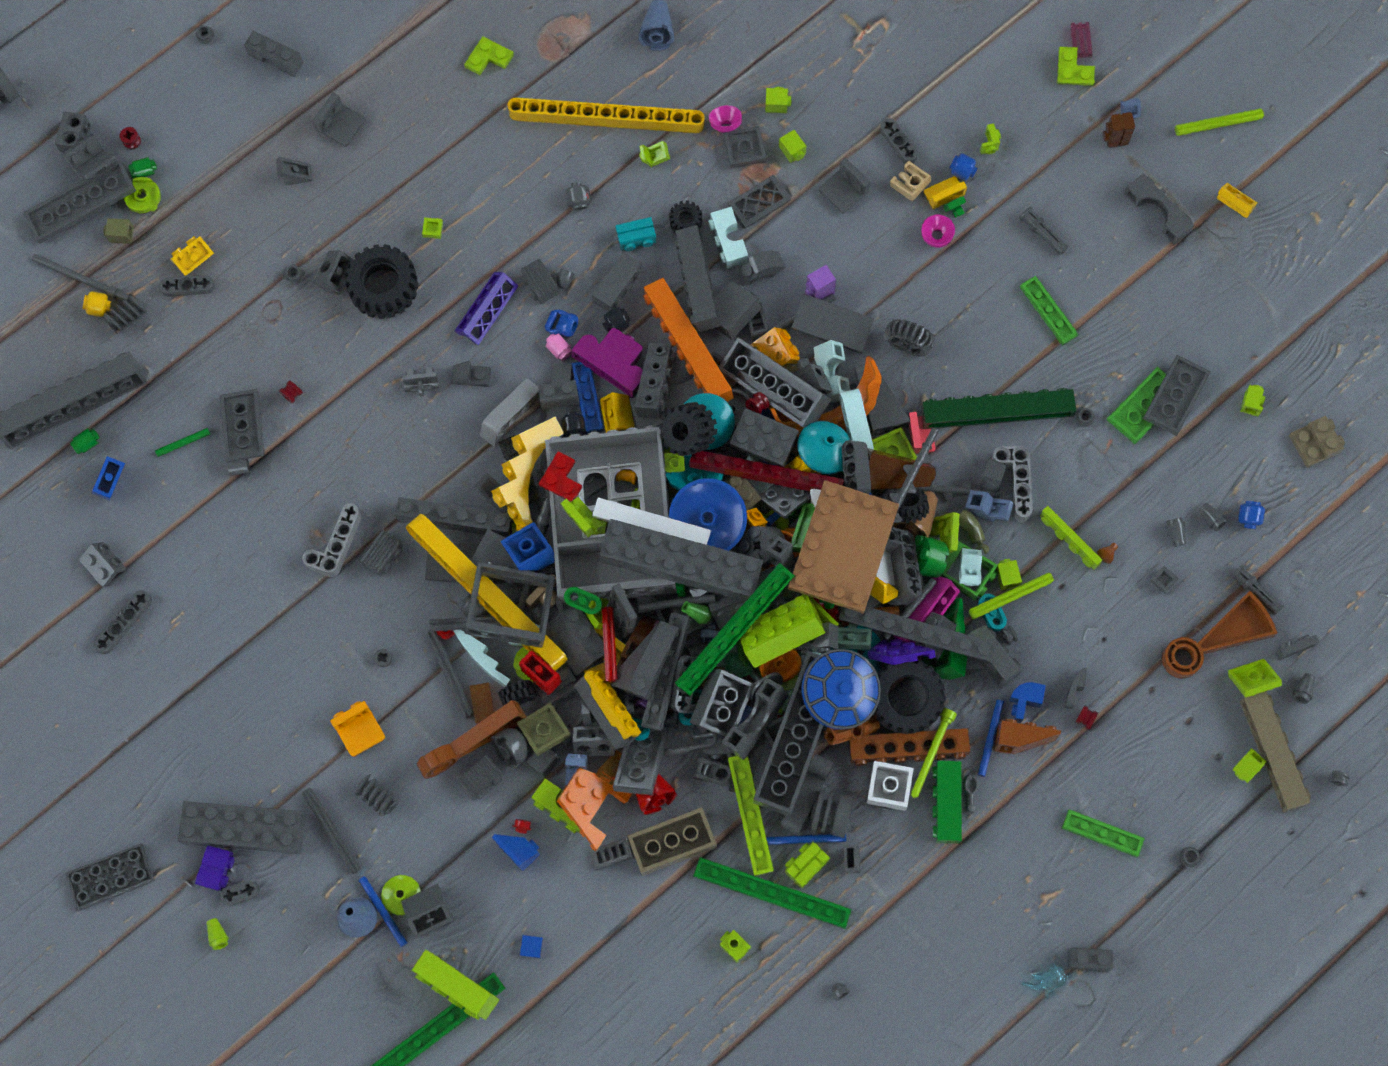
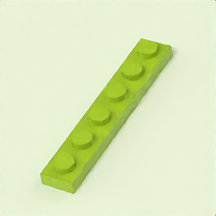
(750, 815)

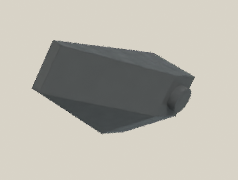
(644, 665)

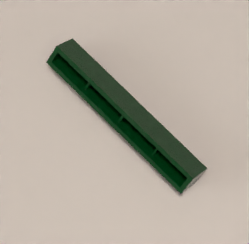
(998, 409)

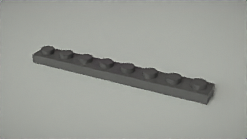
(921, 632)

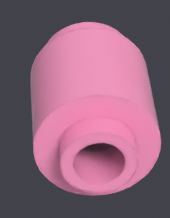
(558, 347)

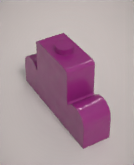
(612, 359)

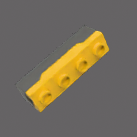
(607, 709)

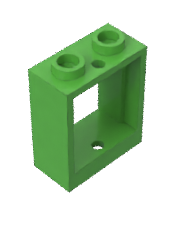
(986, 564)

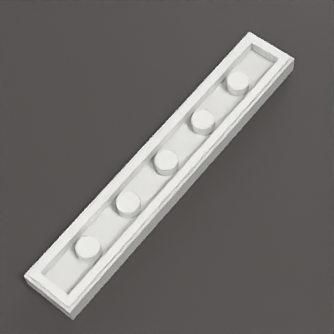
(609, 510)

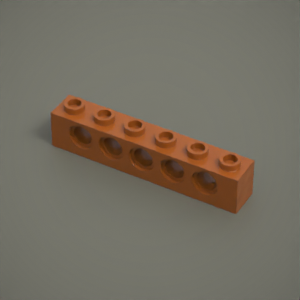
(958, 737)

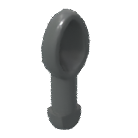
(970, 787)

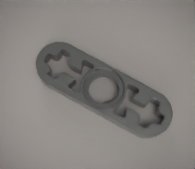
(898, 133)
(200, 279)

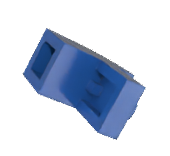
(1026, 694)

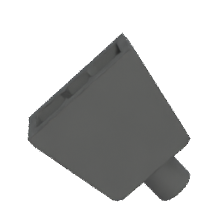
(813, 375)

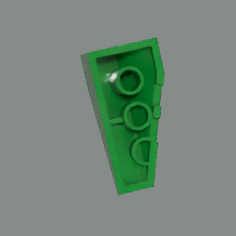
(951, 664)

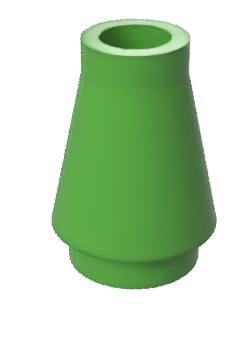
(697, 612)

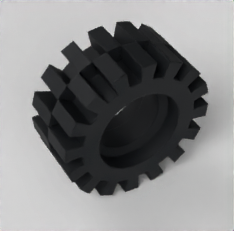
(685, 208)
(914, 507)
(519, 692)

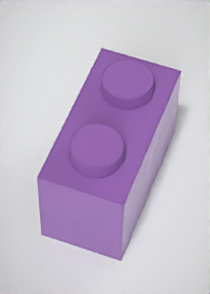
(820, 283)

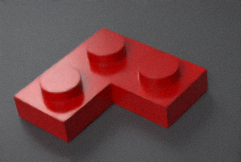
(556, 478)

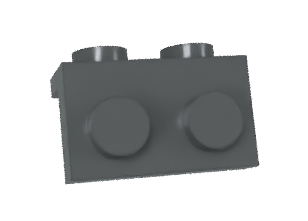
(102, 563)

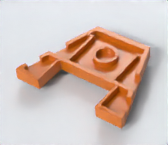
(583, 799)

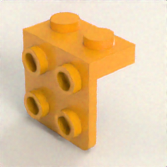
(778, 346)
(358, 728)

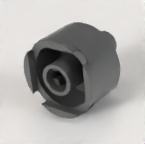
(757, 540)

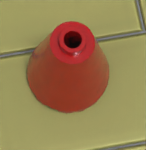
(662, 794)

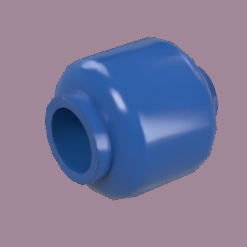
(963, 167)
(1251, 514)

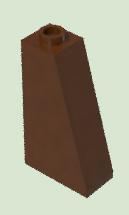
(888, 471)

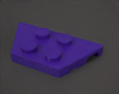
(898, 652)

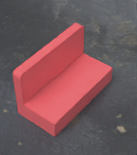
(917, 433)

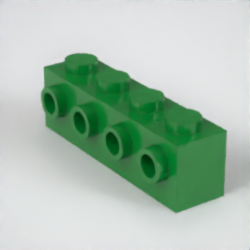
(948, 802)

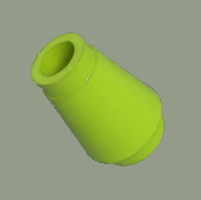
(216, 935)

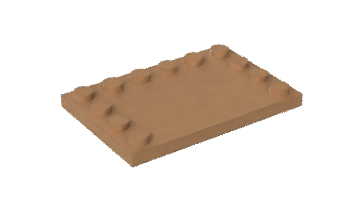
(843, 546)

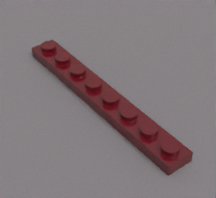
(760, 471)

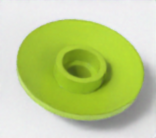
(390, 889)

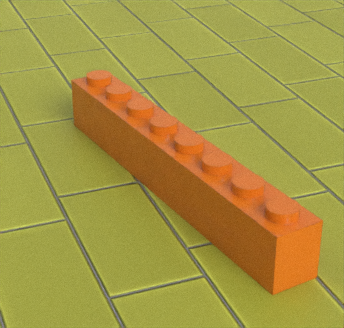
(686, 339)

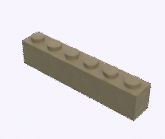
(1274, 749)

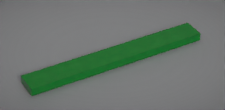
(734, 629)
(772, 893)
(434, 1029)

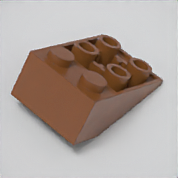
(1018, 737)

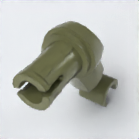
(974, 529)

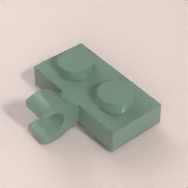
(854, 638)

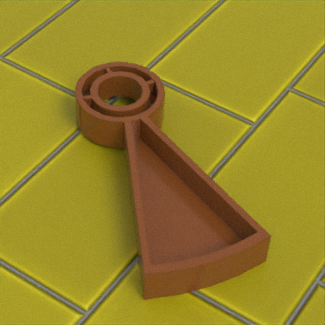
(1241, 625)
(447, 755)

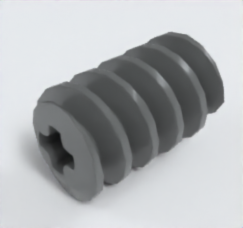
(124, 313)
(375, 796)

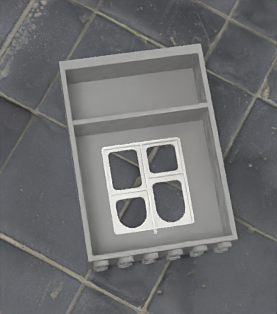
(607, 454)

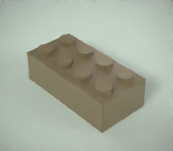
(672, 841)

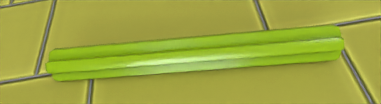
(1220, 121)
(1011, 595)

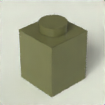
(119, 231)

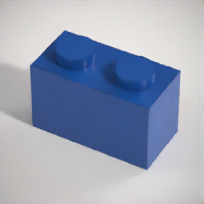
(108, 478)

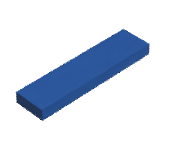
(587, 397)

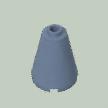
(657, 27)
(357, 917)

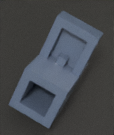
(988, 508)
(574, 762)

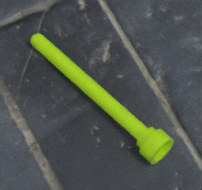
(947, 716)

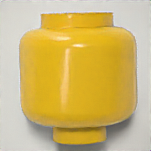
(96, 304)

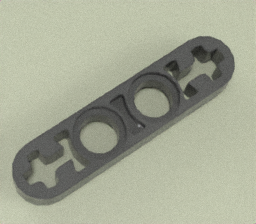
(125, 624)

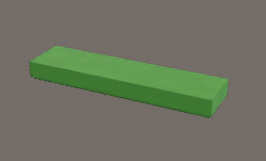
(1048, 310)
(1103, 833)

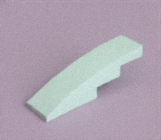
(478, 653)

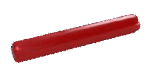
(609, 644)

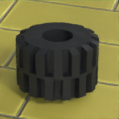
(688, 428)

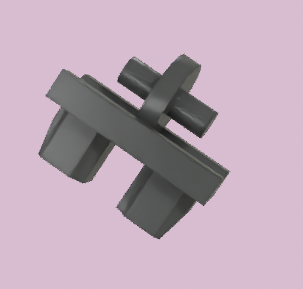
(420, 382)

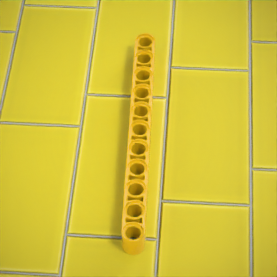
(598, 110)
(488, 595)

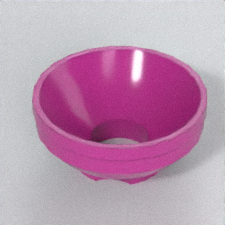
(725, 115)
(938, 223)

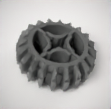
(909, 337)

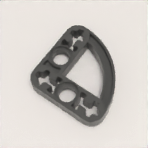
(688, 706)

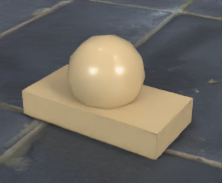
(539, 595)

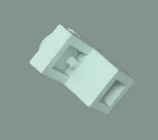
(970, 567)

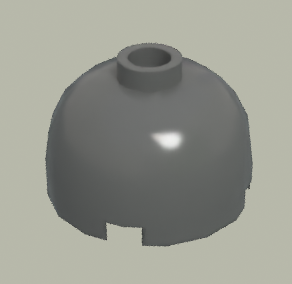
(510, 745)

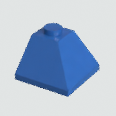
(529, 548)
(518, 849)

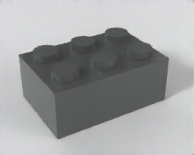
(764, 438)
(721, 702)

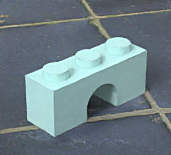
(732, 252)
(828, 357)

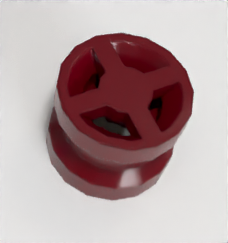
(134, 139)
(290, 392)
(757, 403)
(1086, 717)

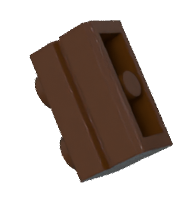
(1119, 129)

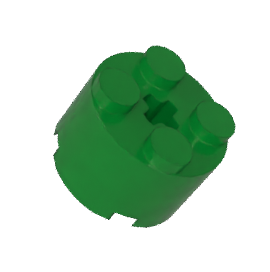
(931, 556)

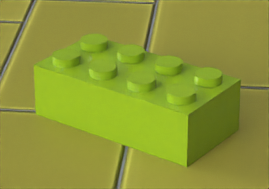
(782, 630)
(452, 983)

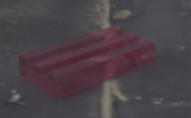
(1080, 27)

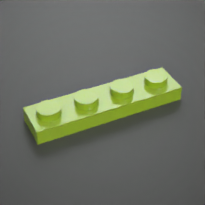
(1074, 542)

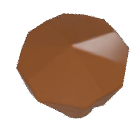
(1107, 553)

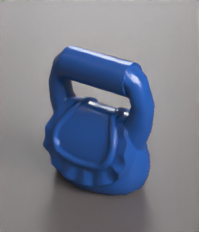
(566, 325)

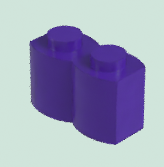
(214, 868)

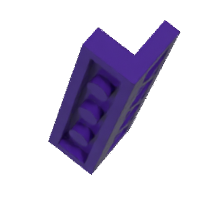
(481, 304)

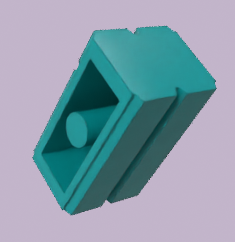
(636, 234)

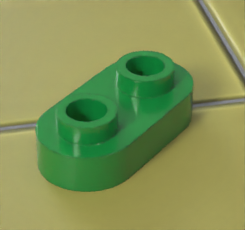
(583, 600)

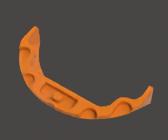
(868, 387)

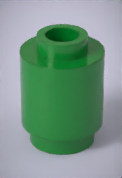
(142, 167)
(85, 440)

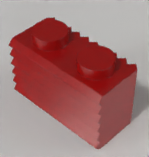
(540, 672)

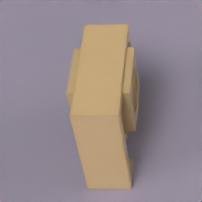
(918, 176)

